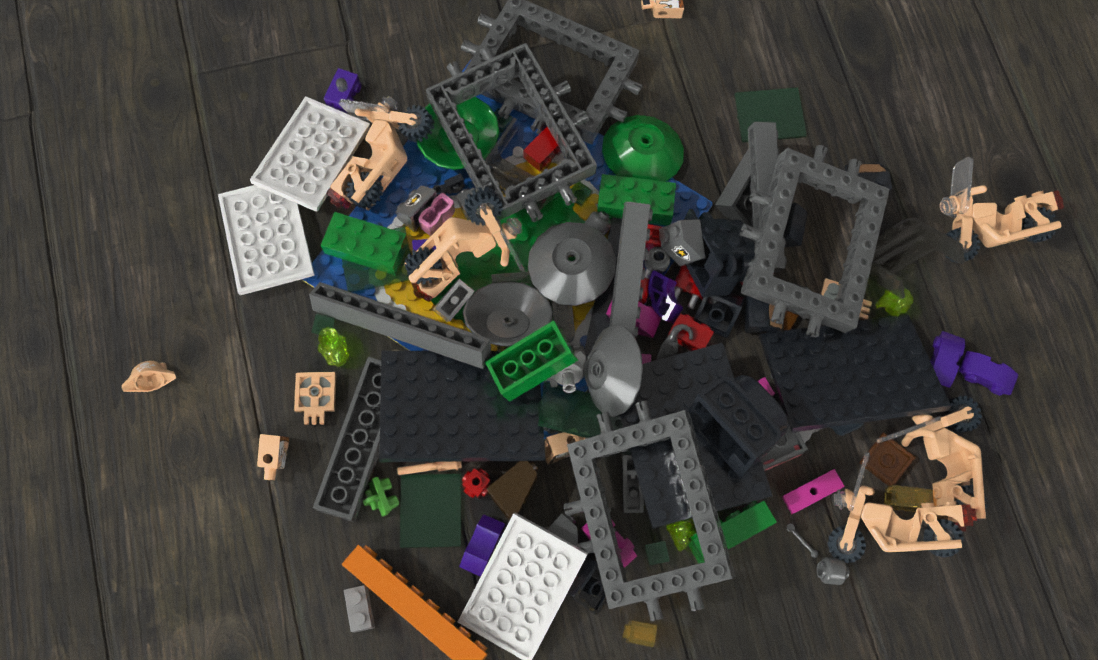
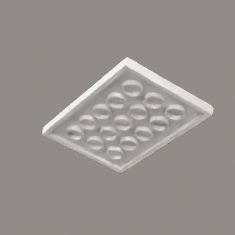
(310, 153)
(264, 239)
(522, 587)

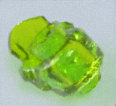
(894, 304)
(332, 346)
(681, 532)

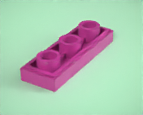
(823, 486)

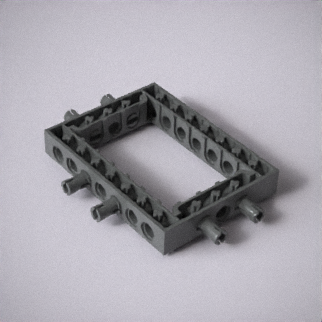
(570, 34)
(490, 74)
(759, 280)
(603, 541)

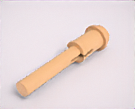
(440, 466)

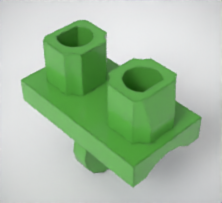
(377, 497)

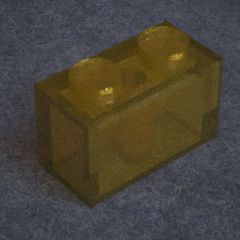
(907, 497)
(640, 633)

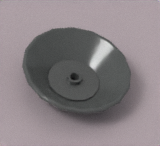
(575, 280)
(506, 312)
(614, 370)

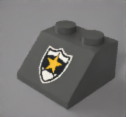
(410, 210)
(683, 241)

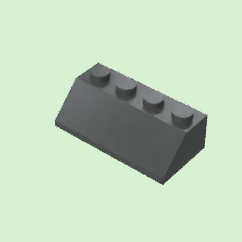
(734, 199)

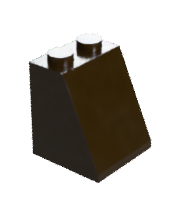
(514, 488)

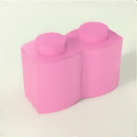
(433, 217)

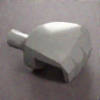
(574, 373)

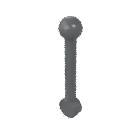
(791, 528)

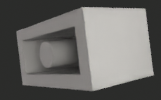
(453, 300)
(359, 609)

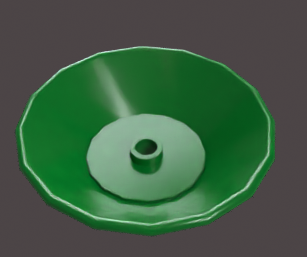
(479, 122)
(632, 158)

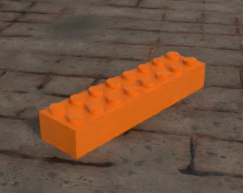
(412, 607)

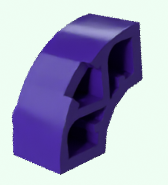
(663, 297)
(946, 354)
(996, 377)
(482, 545)

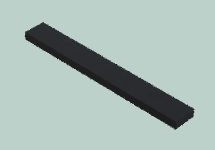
(599, 318)

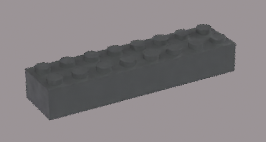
(355, 450)

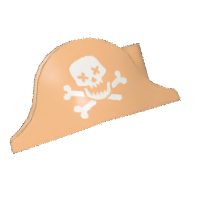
(148, 377)

